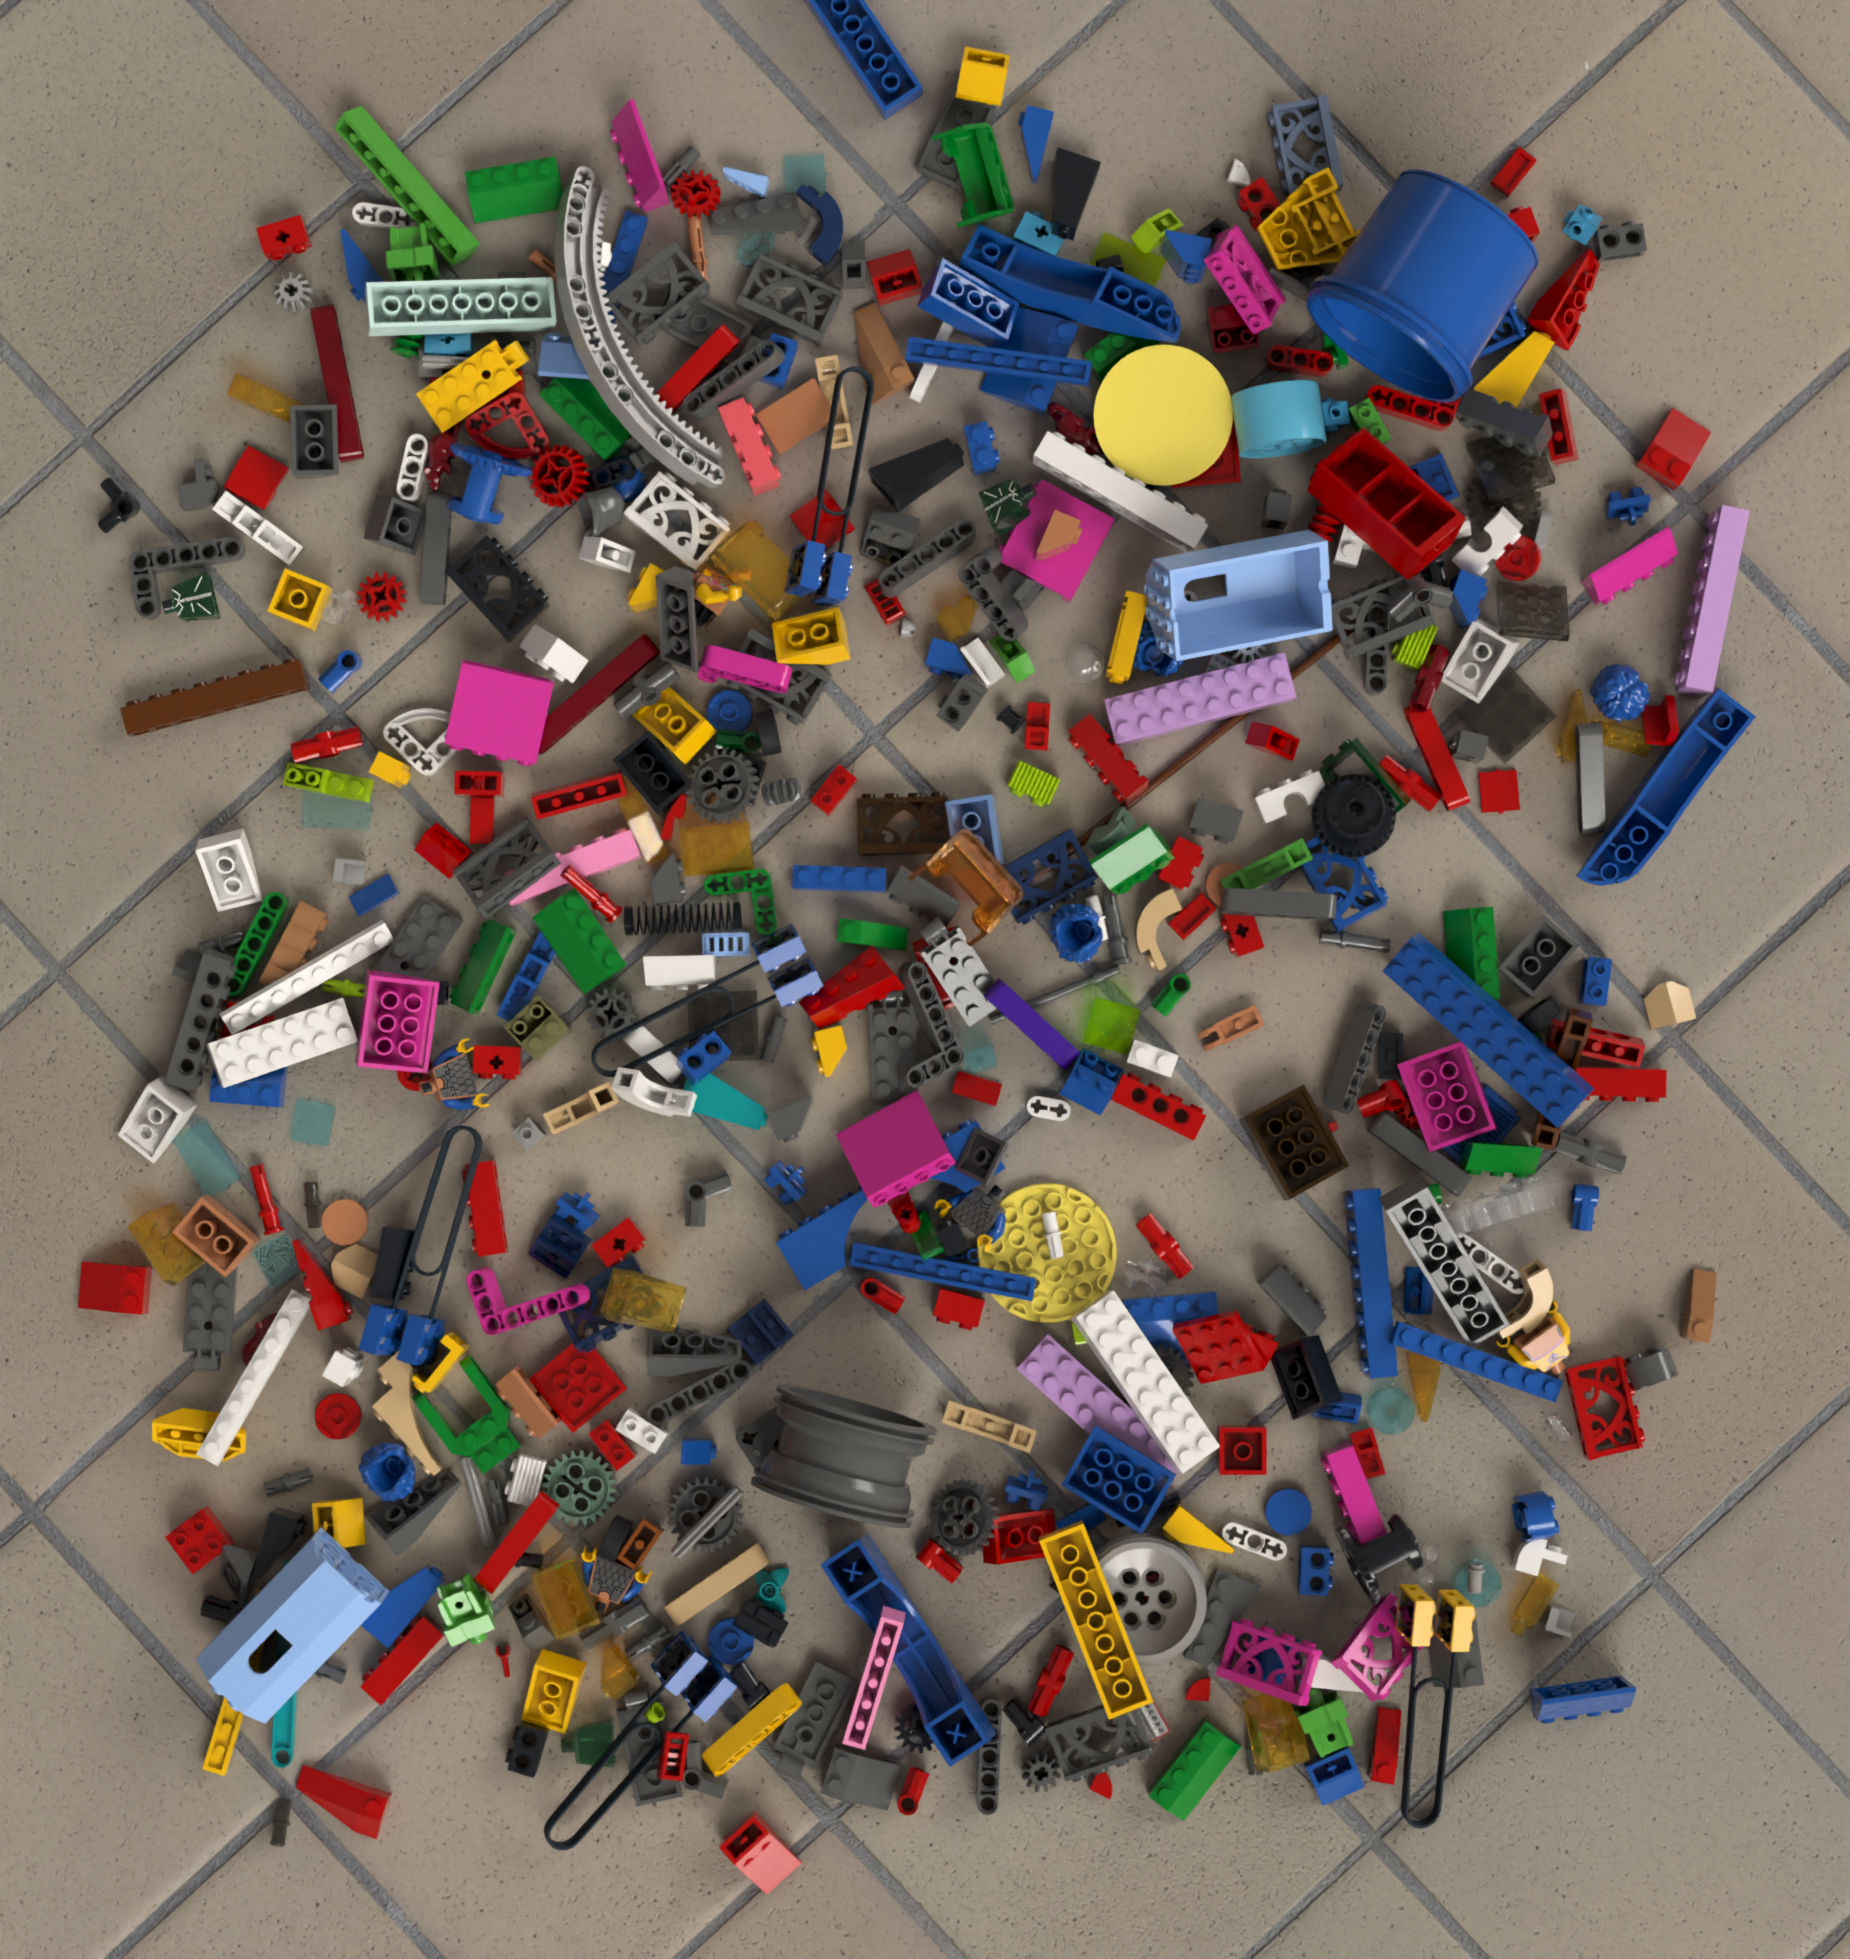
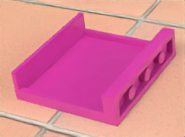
(1065, 570)
(499, 712)
(895, 1149)

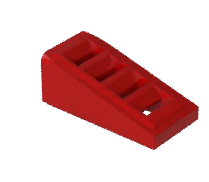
(900, 613)
(676, 1775)

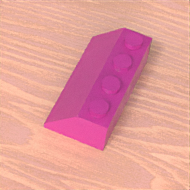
(1631, 566)

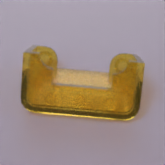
(756, 567)

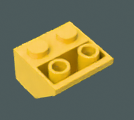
(982, 76)
(645, 594)
(341, 1520)

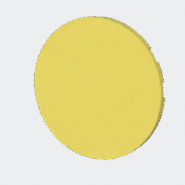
(1163, 415)
(1062, 1283)

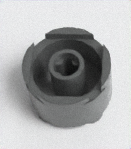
(1650, 1369)

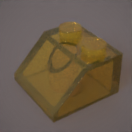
(617, 1672)

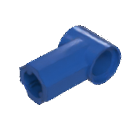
(338, 672)
(1584, 1200)

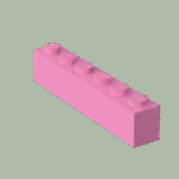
(587, 861)
(874, 1677)

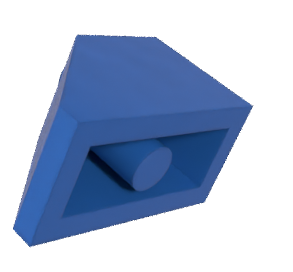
(697, 1451)

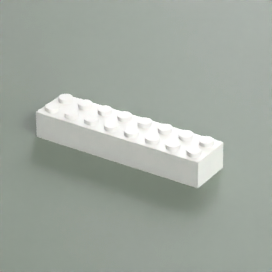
(1119, 492)
(1145, 1382)

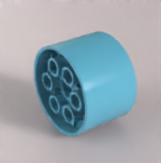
(1278, 419)

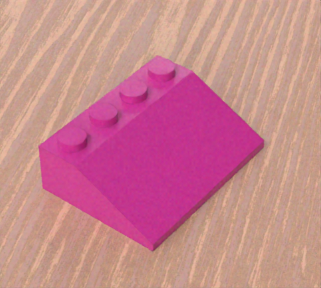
(639, 159)
(396, 1022)
(1447, 1096)

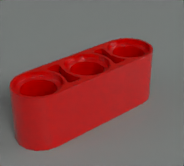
(1309, 356)

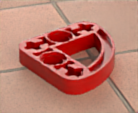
(516, 413)

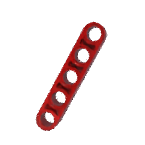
(698, 367)
(1437, 758)
(516, 1542)

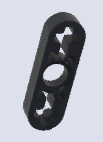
(614, 479)

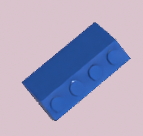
(968, 304)

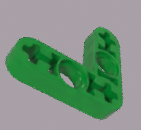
(756, 890)

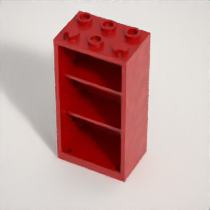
(1385, 503)

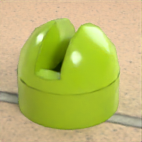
(655, 1713)

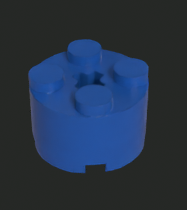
(1535, 1516)

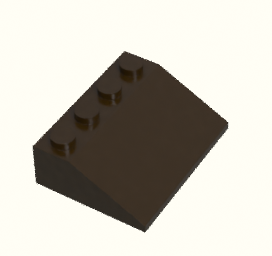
(1294, 1142)

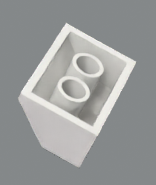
(679, 971)

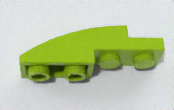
(328, 782)

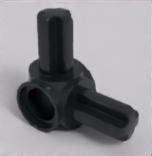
(118, 499)

